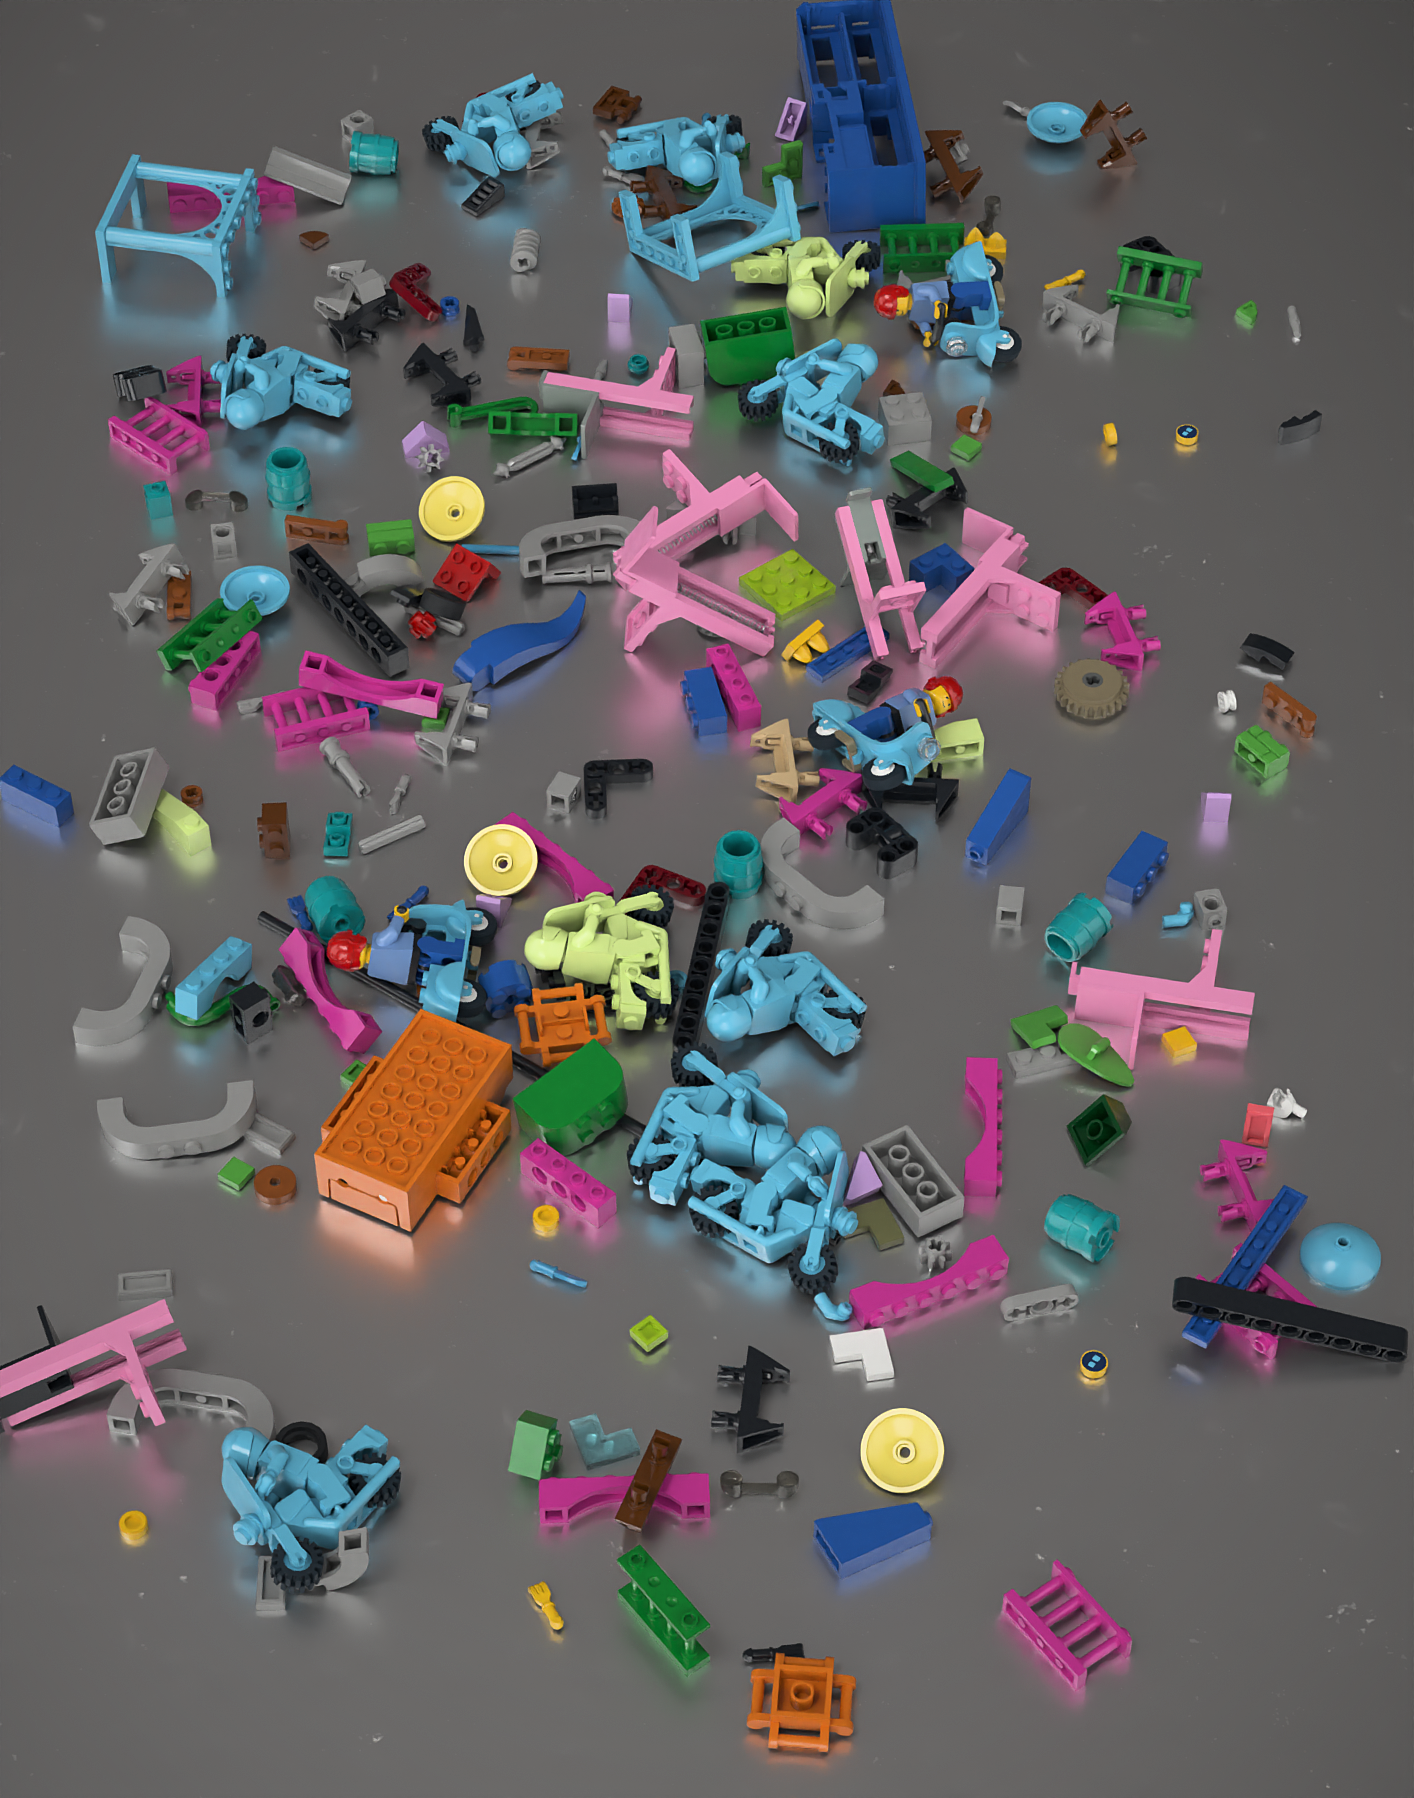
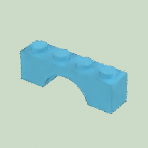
(197, 990)

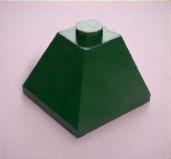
(1099, 1128)

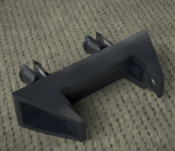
(365, 319)
(455, 389)
(908, 512)
(922, 791)
(750, 1429)

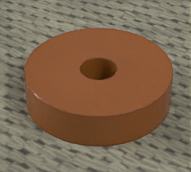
(964, 420)
(275, 1175)

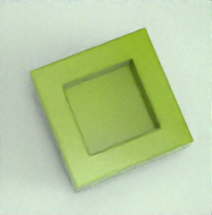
(648, 1333)

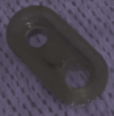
(293, 990)

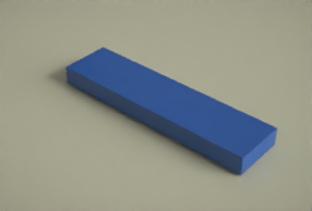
(841, 655)

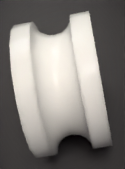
(1227, 701)

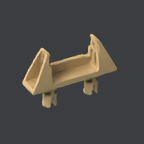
(786, 776)

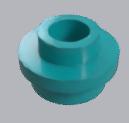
(638, 364)

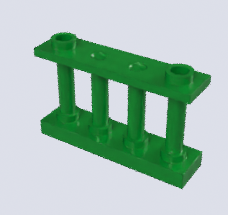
(919, 235)
(1149, 261)
(209, 635)
(663, 1610)

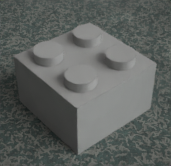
(689, 355)
(904, 418)

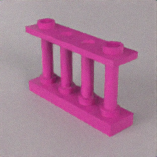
(154, 450)
(314, 730)
(1272, 1285)
(1056, 1648)

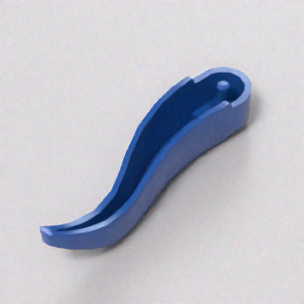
(514, 645)

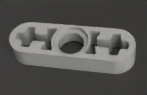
(1050, 1299)

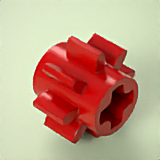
(422, 624)

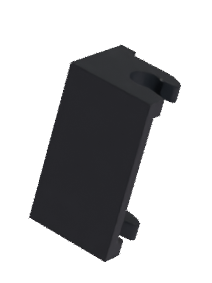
(594, 500)

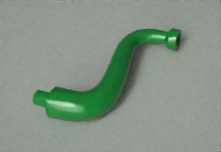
(217, 1008)

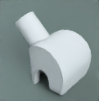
(1285, 1104)

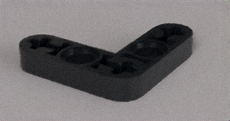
(601, 778)

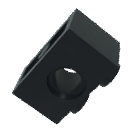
(251, 1012)

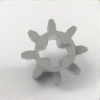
(959, 152)
(423, 457)
(935, 1252)

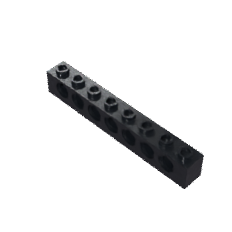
(349, 610)

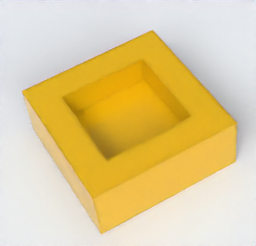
(1179, 1042)

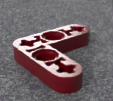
(407, 284)
(1068, 581)
(693, 895)

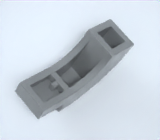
(384, 570)
(347, 1561)

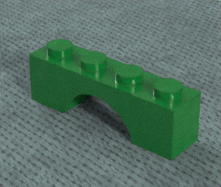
(533, 424)

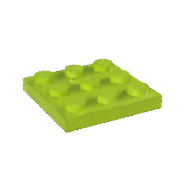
(787, 585)

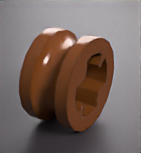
(192, 801)

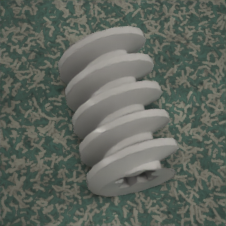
(525, 250)

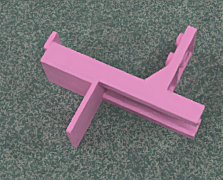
(1120, 997)

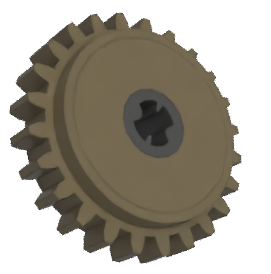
(1091, 688)

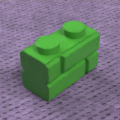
(390, 537)
(1262, 751)

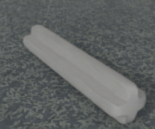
(452, 626)
(391, 834)

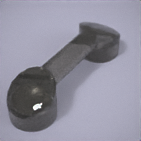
(992, 208)
(237, 500)
(785, 1486)

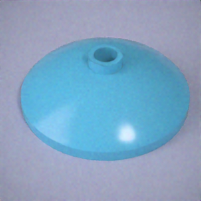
(1056, 122)
(258, 583)
(1337, 1265)

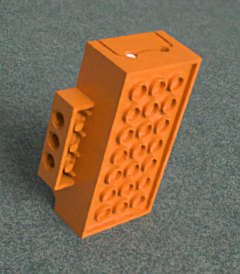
(417, 1122)

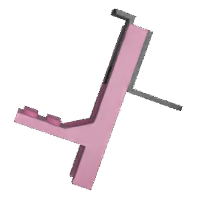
(44, 1377)

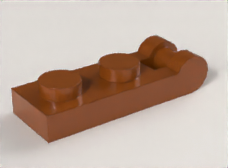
(538, 358)
(317, 530)
(179, 597)
(1289, 709)

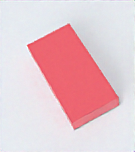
(1257, 1125)

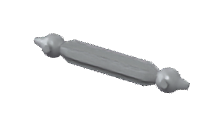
(530, 456)

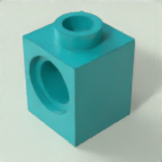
(158, 500)

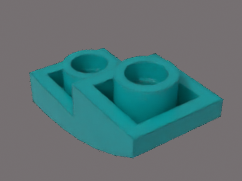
(338, 834)

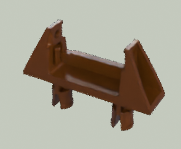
(1106, 121)
(962, 183)
(658, 186)
(648, 1481)

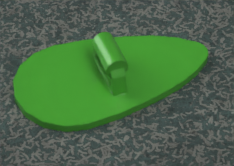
(1094, 1053)

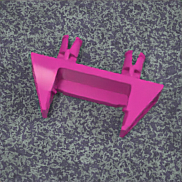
(196, 379)
(1127, 645)
(837, 792)
(1233, 1160)

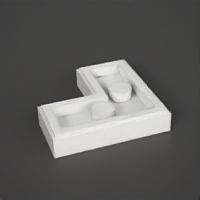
(864, 1345)

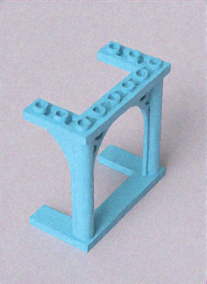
(724, 203)
(205, 251)

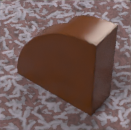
(314, 238)
(893, 389)

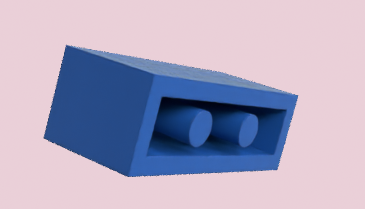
(704, 701)
(36, 796)
(1137, 867)

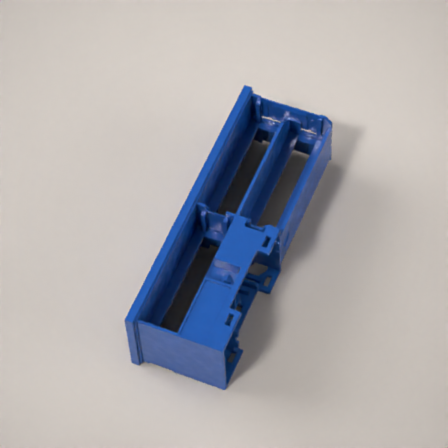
(858, 188)

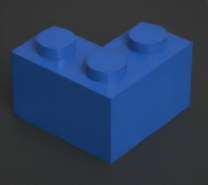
(940, 567)

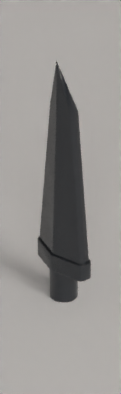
(473, 333)

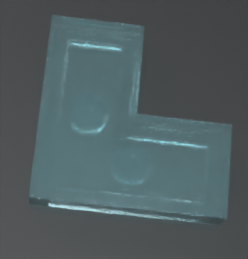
(600, 1448)

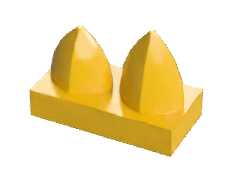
(993, 246)
(811, 636)

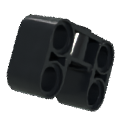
(1151, 244)
(139, 383)
(897, 846)

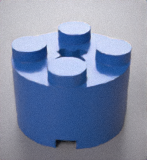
(506, 987)

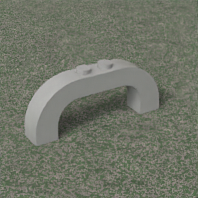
(569, 536)
(823, 909)
(123, 1023)
(179, 1138)
(195, 1390)

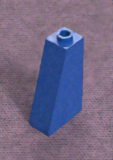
(999, 817)
(871, 1536)

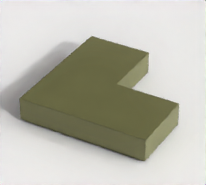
(879, 1221)

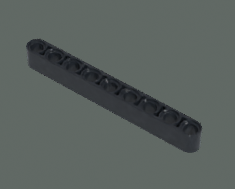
(702, 966)
(1290, 1319)

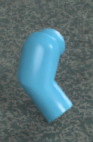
(1181, 918)
(831, 1311)

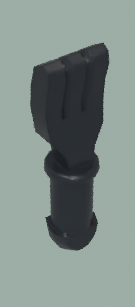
(792, 1650)

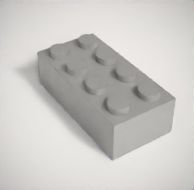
(129, 796)
(914, 1181)

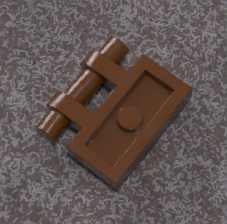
(612, 102)

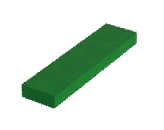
(922, 471)

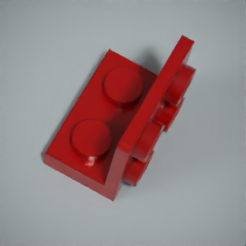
(464, 573)

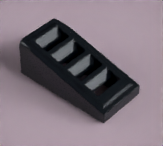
(488, 186)

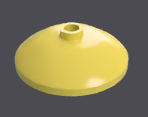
(443, 501)
(499, 845)
(883, 1447)

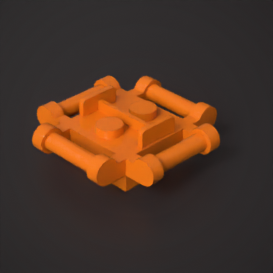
(560, 1025)
(801, 1701)

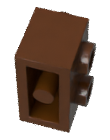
(275, 830)

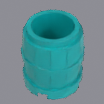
(373, 154)
(288, 479)
(739, 863)
(333, 907)
(1077, 928)
(1081, 1226)

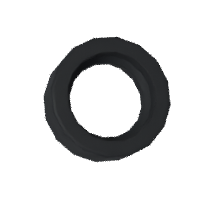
(442, 604)
(306, 1431)

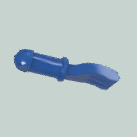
(422, 892)
(298, 908)

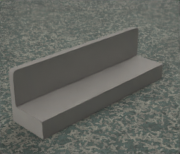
(307, 175)

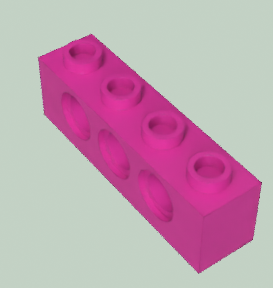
(217, 680)
(734, 687)
(568, 1183)

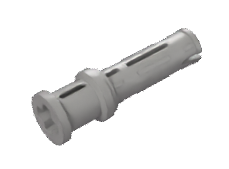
(588, 573)
(340, 760)

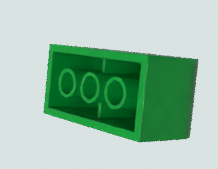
(747, 345)
(574, 1100)

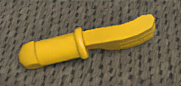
(1067, 280)
(542, 1596)

